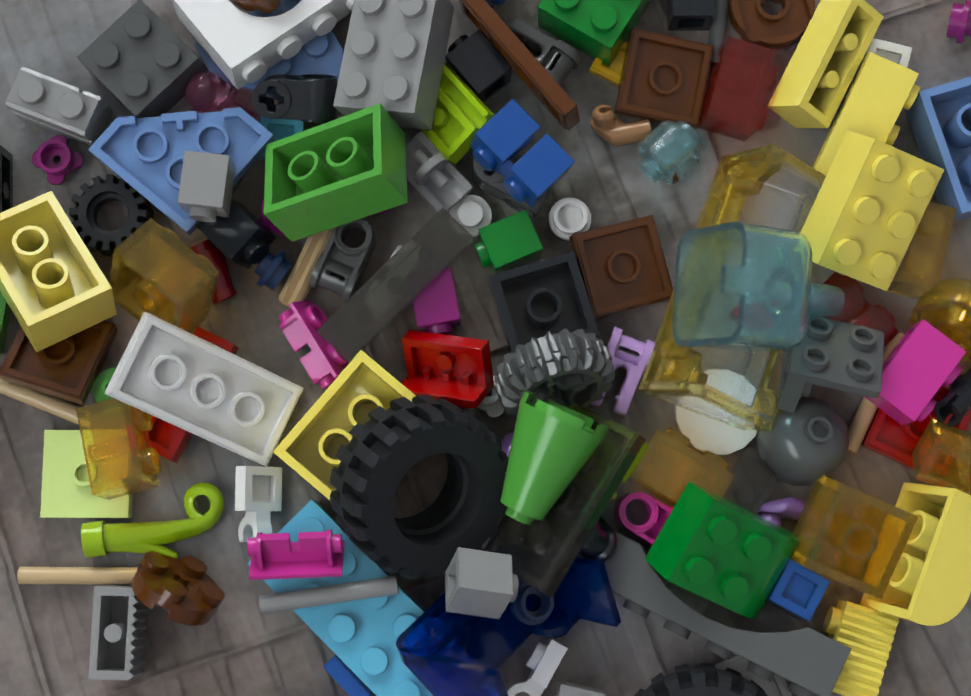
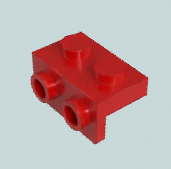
(448, 367)

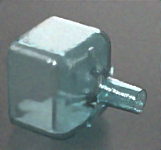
(747, 289)

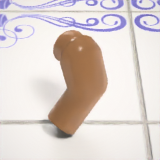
(616, 131)

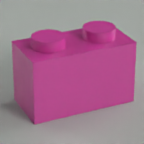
(916, 371)

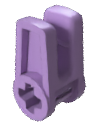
(632, 365)

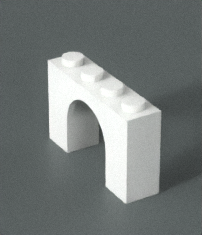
(250, 44)

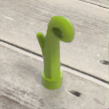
(140, 537)

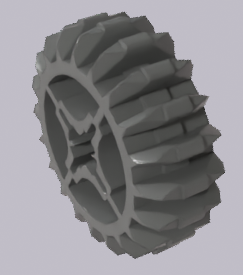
(556, 368)

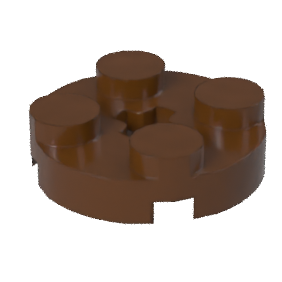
(771, 30)
(178, 587)

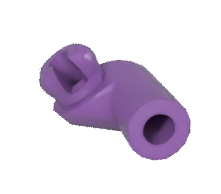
(782, 509)

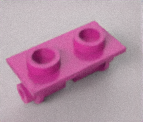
(300, 329)
(311, 557)

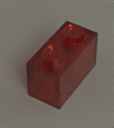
(738, 89)

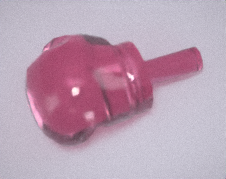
(211, 93)

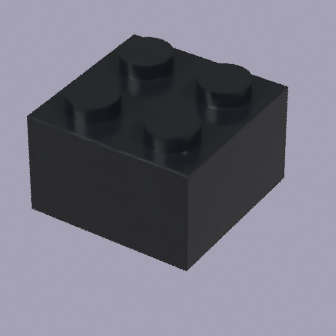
(542, 299)

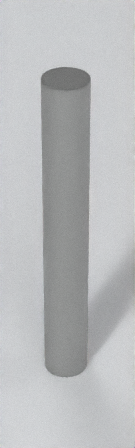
(328, 594)

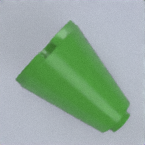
(545, 456)

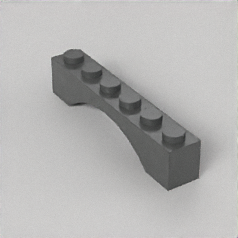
(800, 655)

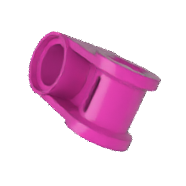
(655, 517)

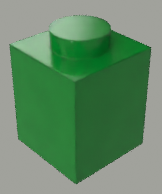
(508, 243)

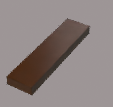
(522, 62)

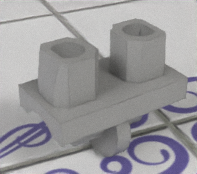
(434, 175)

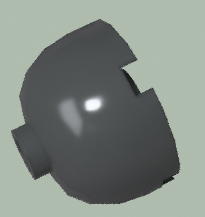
(804, 443)

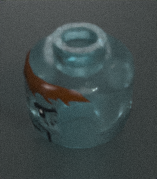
(669, 152)

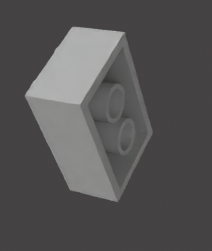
(395, 59)

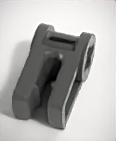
(553, 54)

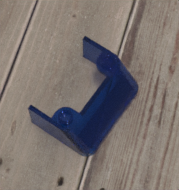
(462, 652)

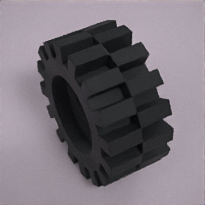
(91, 201)

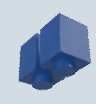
(504, 139)

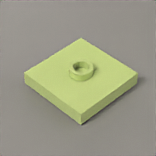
(67, 484)

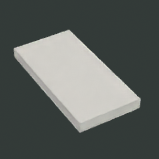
(204, 389)

